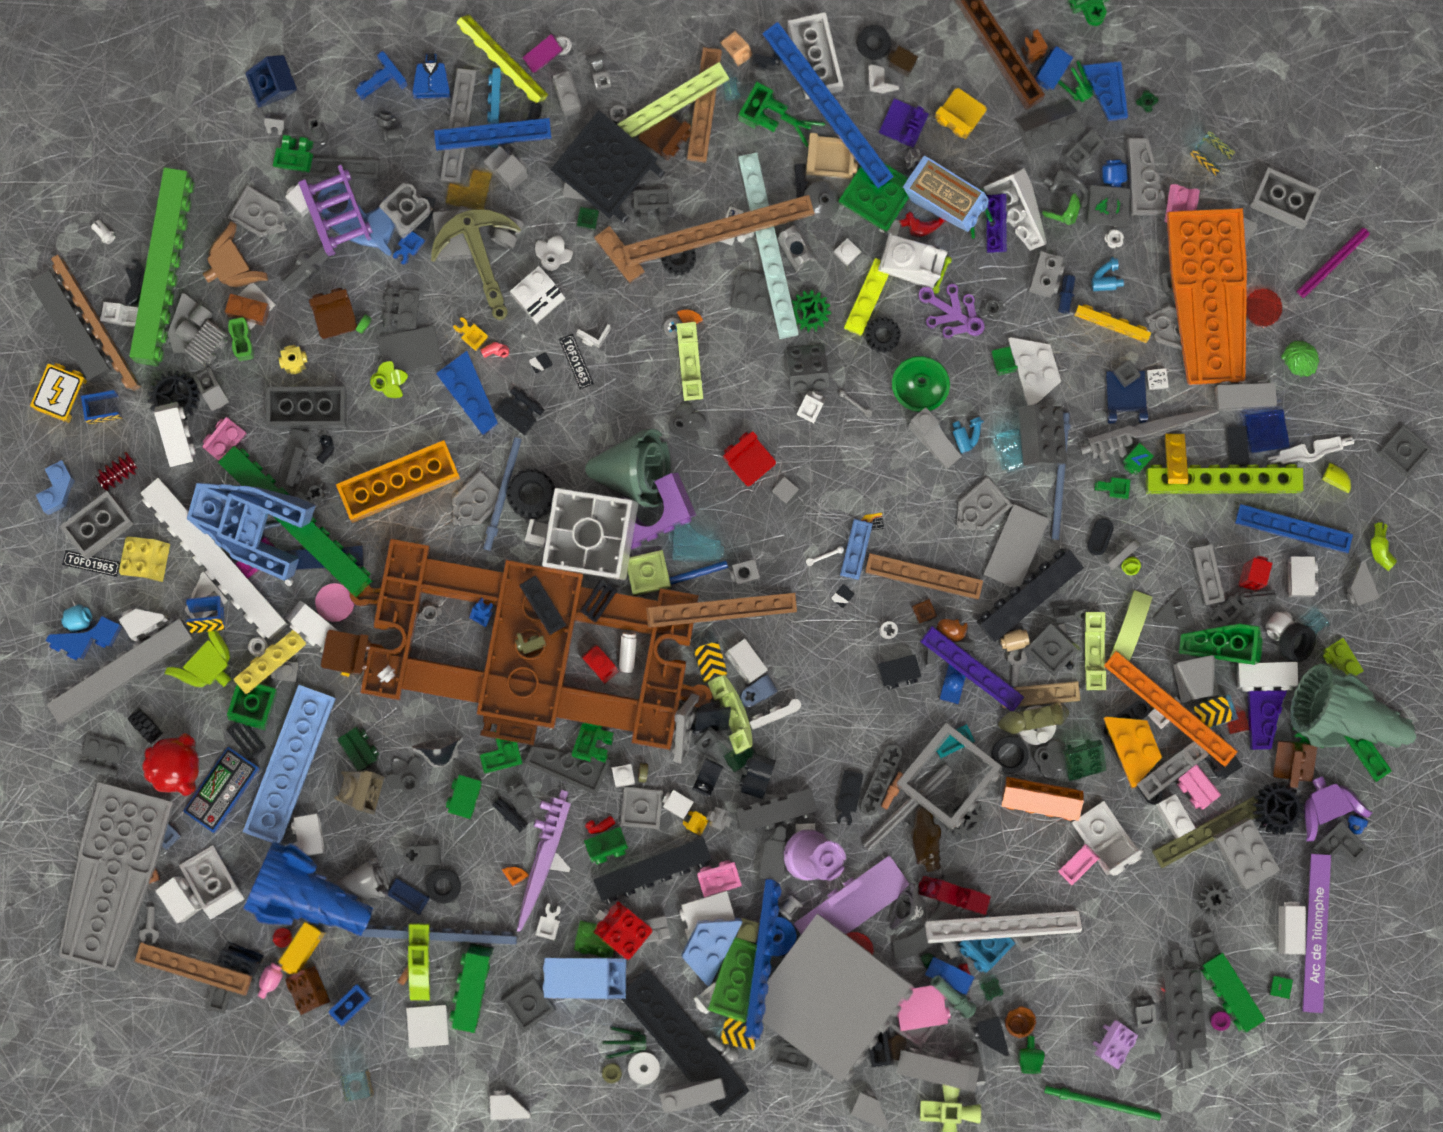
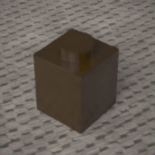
(902, 61)

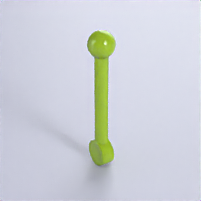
(936, 289)

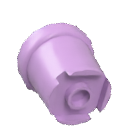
(813, 856)

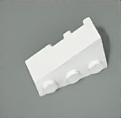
(310, 623)

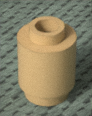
(1014, 640)

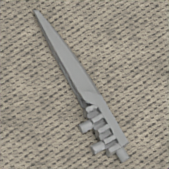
(1136, 434)

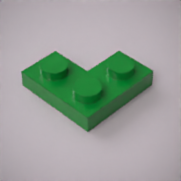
(505, 757)

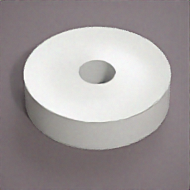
(644, 1077)

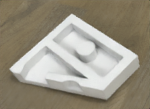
(205, 588)

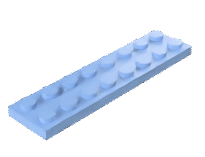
(289, 765)

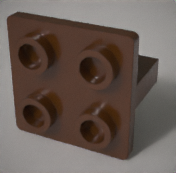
(1295, 762)
(307, 990)

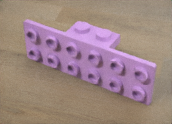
(859, 897)

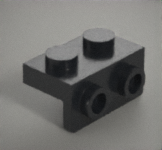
(240, 958)

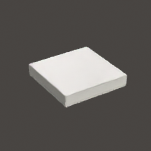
(427, 1026)

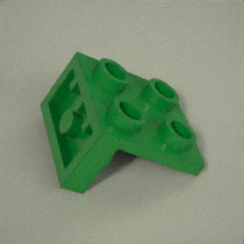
(606, 845)

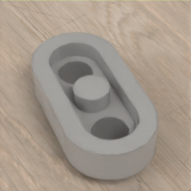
(1116, 558)

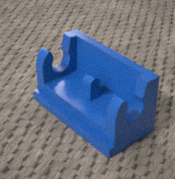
(1052, 68)

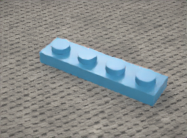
(494, 98)

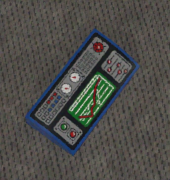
(221, 790)

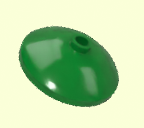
(917, 394)

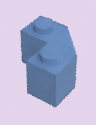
(57, 495)

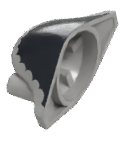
(439, 751)

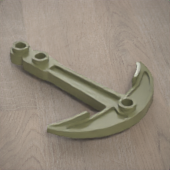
(472, 234)

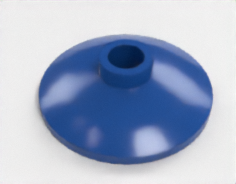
(788, 937)

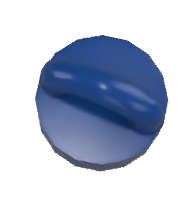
(1359, 821)

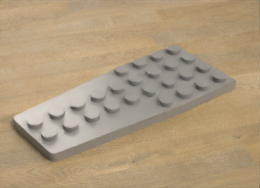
(112, 874)

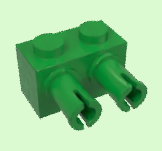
(754, 108)

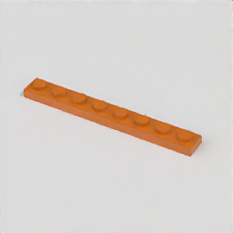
(1171, 708)

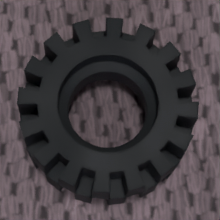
(680, 268)
(875, 343)
(145, 726)

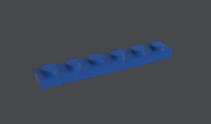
(492, 134)
(1293, 529)

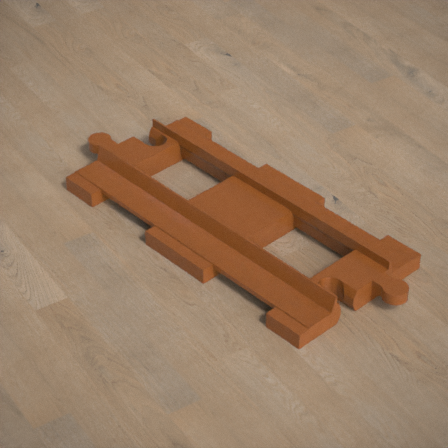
(518, 684)

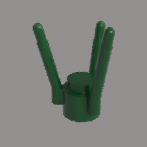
(637, 1042)

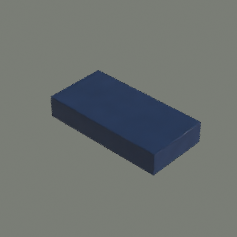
(408, 896)

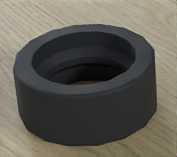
(1288, 640)
(1024, 754)

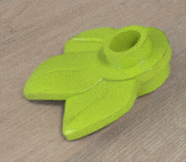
(391, 378)

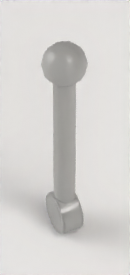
(868, 413)

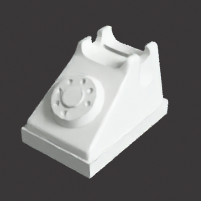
(912, 261)

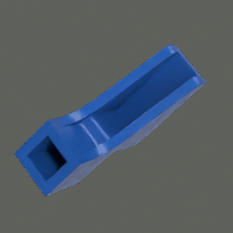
(79, 643)

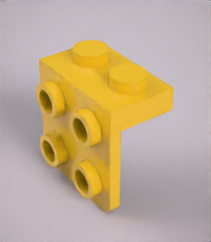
(960, 113)

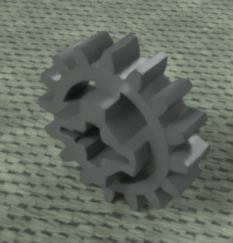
(972, 818)

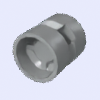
(507, 237)

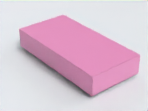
(1078, 864)

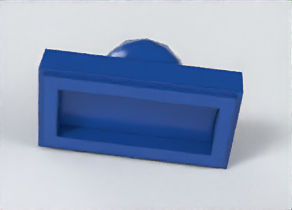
(952, 686)

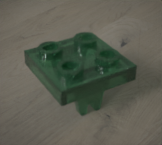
(1084, 760)

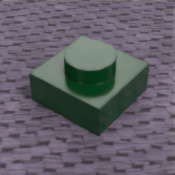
(587, 218)

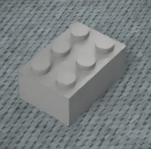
(1285, 198)
(97, 525)
(1246, 853)

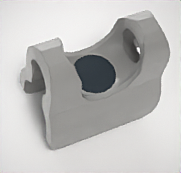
(795, 248)

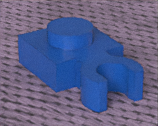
(410, 245)
(481, 613)

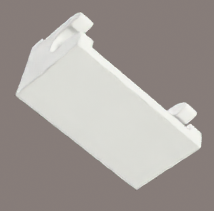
(746, 662)

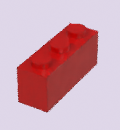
(1255, 573)

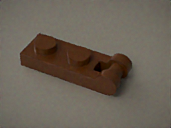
(509, 730)

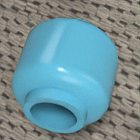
(76, 618)

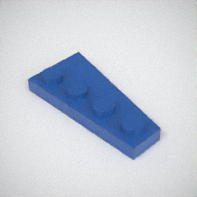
(466, 388)

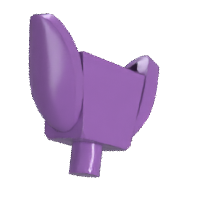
(1329, 804)

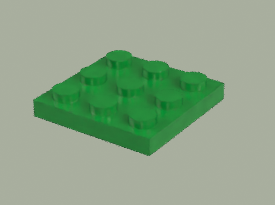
(876, 205)

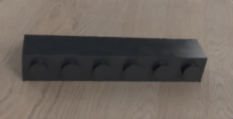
(1030, 594)
(652, 869)

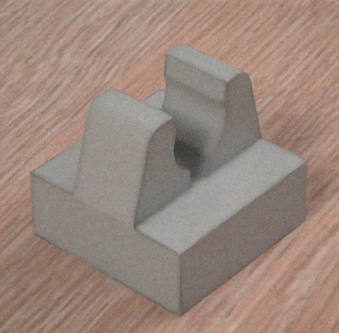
(275, 120)

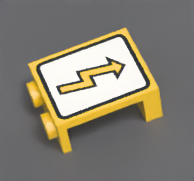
(57, 392)

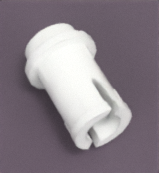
(105, 234)

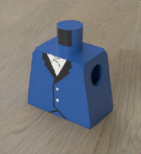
(431, 79)

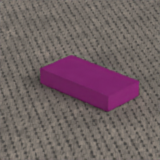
(543, 53)

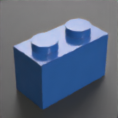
(350, 1005)

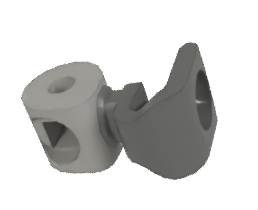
(600, 76)

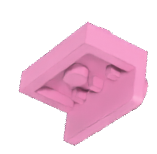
(719, 879)

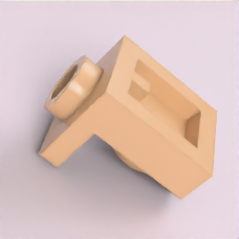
(737, 48)

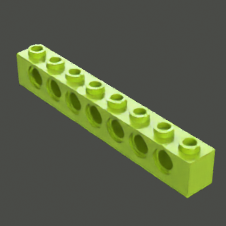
(1294, 481)

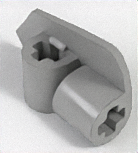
(186, 323)

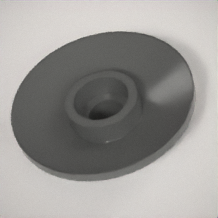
(821, 209)

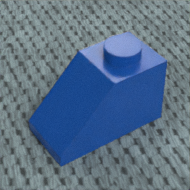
(953, 976)

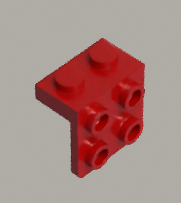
(748, 458)
(623, 930)

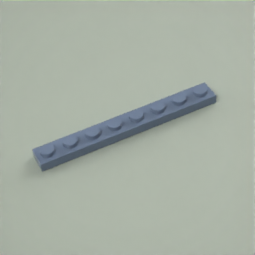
(446, 935)

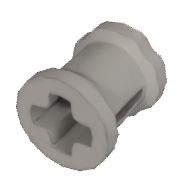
(790, 907)

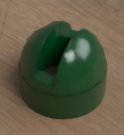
(926, 959)

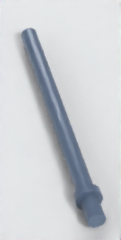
(1060, 486)

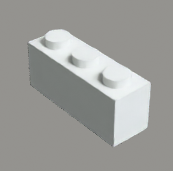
(174, 434)
(1267, 676)

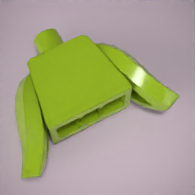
(206, 664)

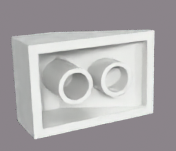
(211, 882)

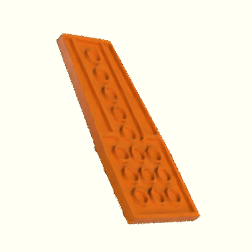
(1210, 292)

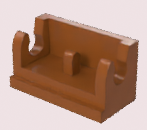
(1036, 46)

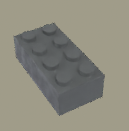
(306, 407)

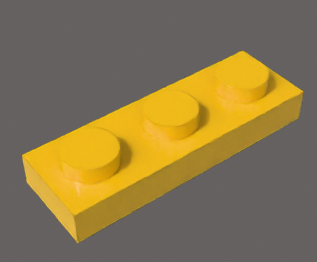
(1176, 459)

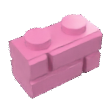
(1198, 787)

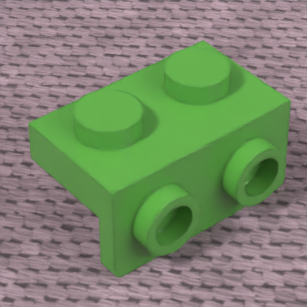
(589, 943)

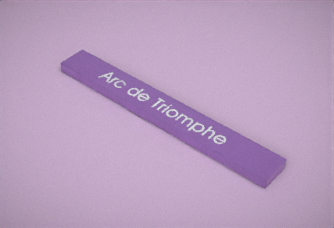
(1316, 933)

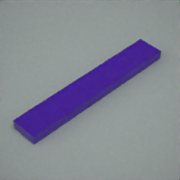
(972, 669)

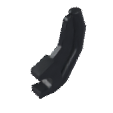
(136, 280)

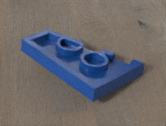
(1109, 88)

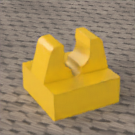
(697, 823)

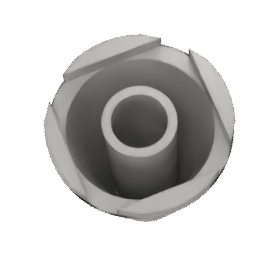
(365, 881)

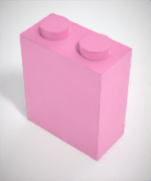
(923, 1009)

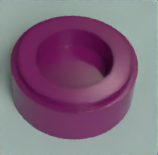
(1220, 1021)

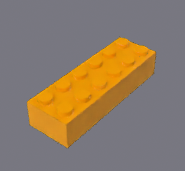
(398, 481)

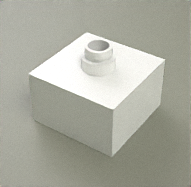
(590, 534)

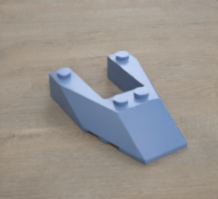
(237, 519)

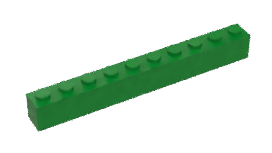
(309, 536)

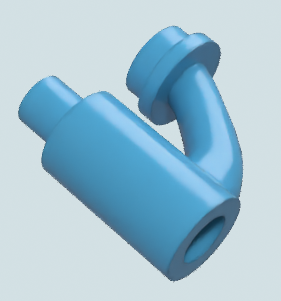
(1102, 283)
(962, 438)

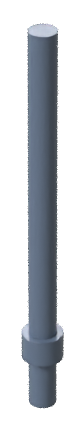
(492, 530)

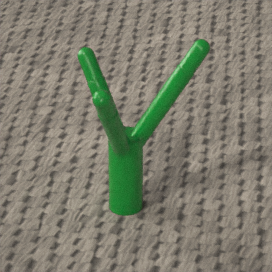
(796, 123)

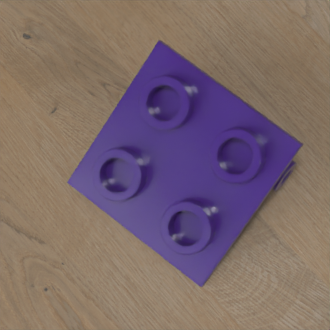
(904, 123)

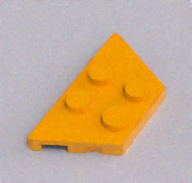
(1134, 747)

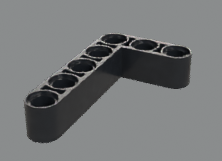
(1131, 713)

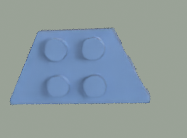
(709, 946)

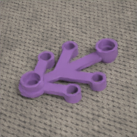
(953, 313)

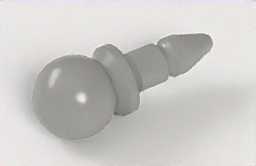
(729, 1053)

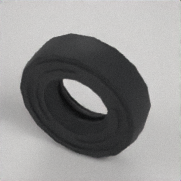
(873, 54)
(431, 886)

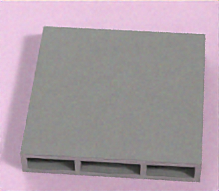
(832, 998)

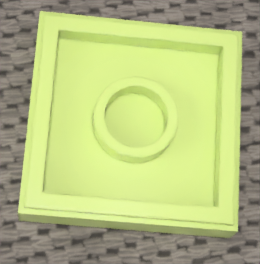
(648, 573)

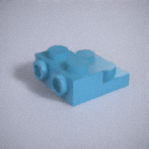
(986, 951)

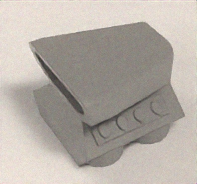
(406, 208)
(1196, 678)

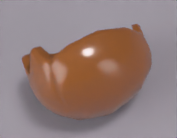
(952, 629)
(1020, 1022)

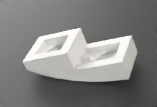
(119, 314)

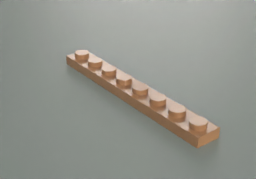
(91, 317)
(721, 610)

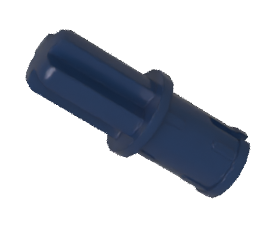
(1066, 294)

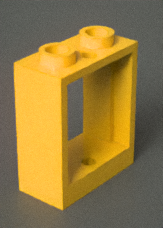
(301, 948)

